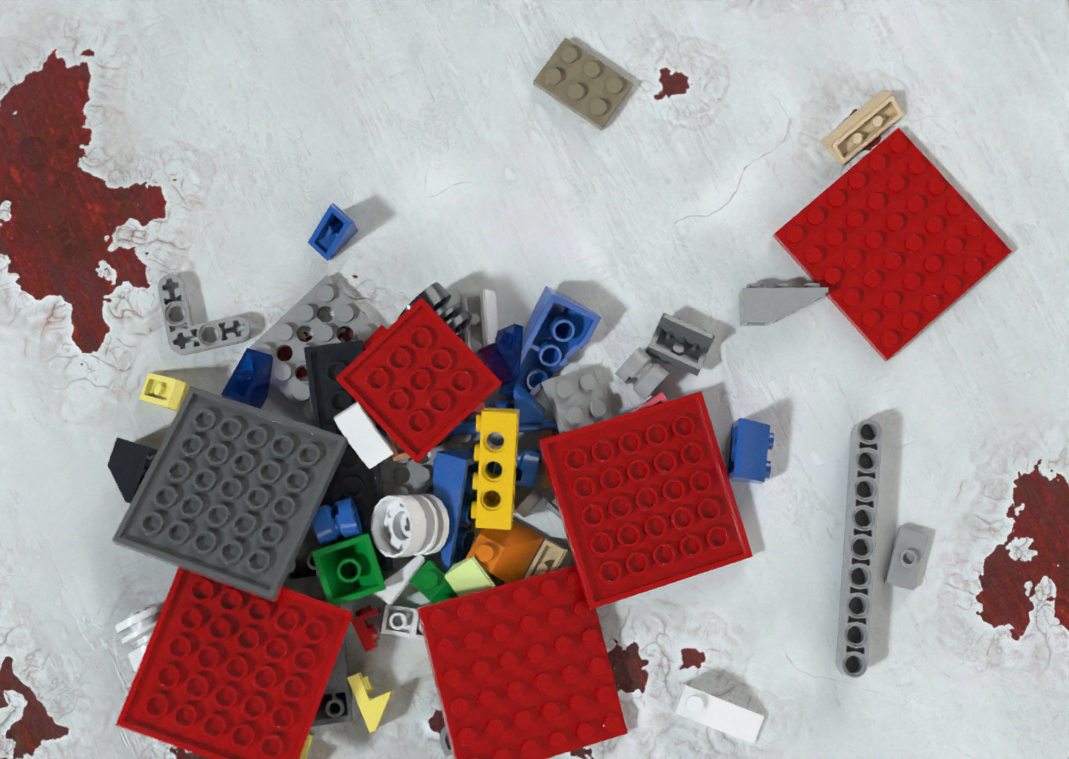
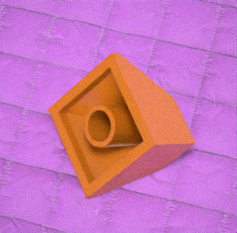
(506, 551)

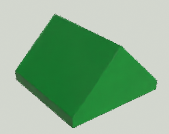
(348, 569)

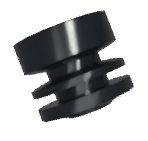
(437, 299)

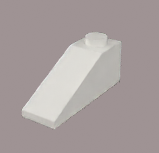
(717, 713)

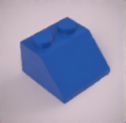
(749, 451)

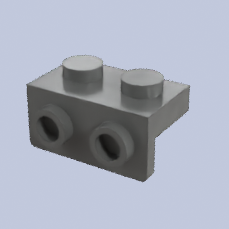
(680, 344)

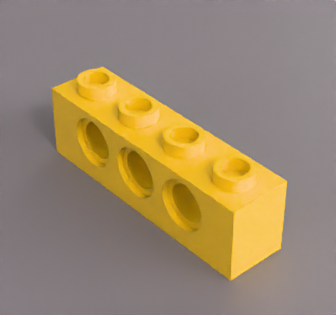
(499, 514)

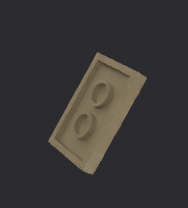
(583, 83)

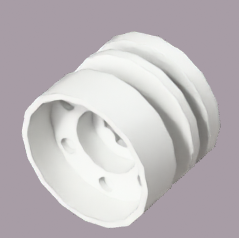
(409, 525)
(142, 625)

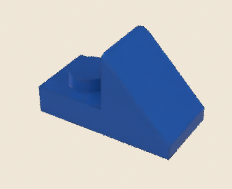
(530, 409)

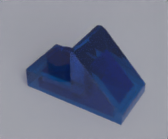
(505, 354)

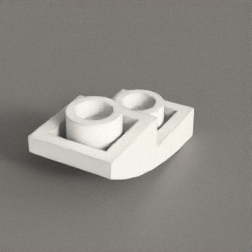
(363, 435)
(400, 622)

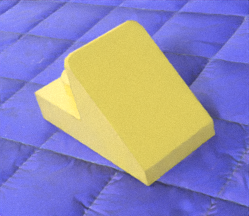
(164, 391)
(370, 708)

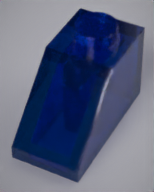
(250, 379)

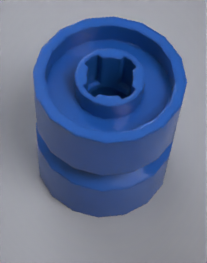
(526, 467)
(337, 521)

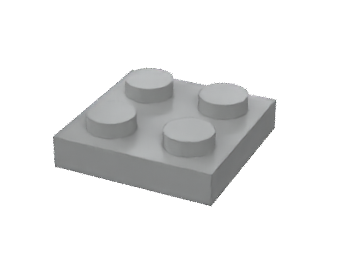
(576, 400)

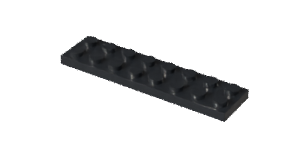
(328, 400)

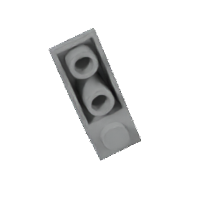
(767, 305)

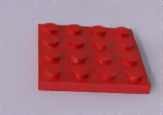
(418, 380)

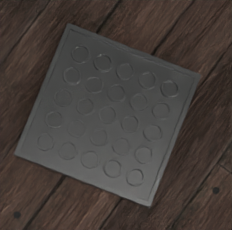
(231, 493)

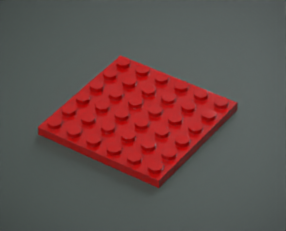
(892, 244)
(645, 499)
(522, 669)
(234, 670)

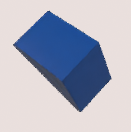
(332, 232)

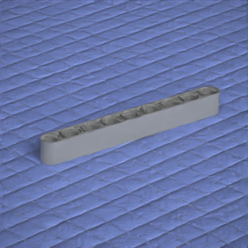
(850, 559)

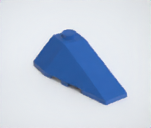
(551, 337)
(454, 488)

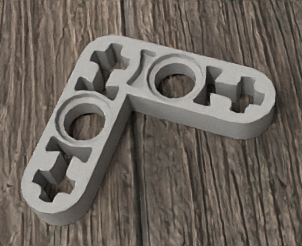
(186, 326)

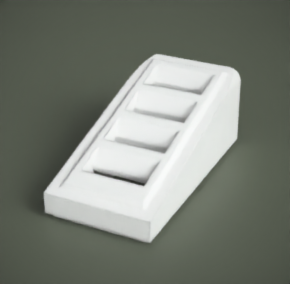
(400, 580)

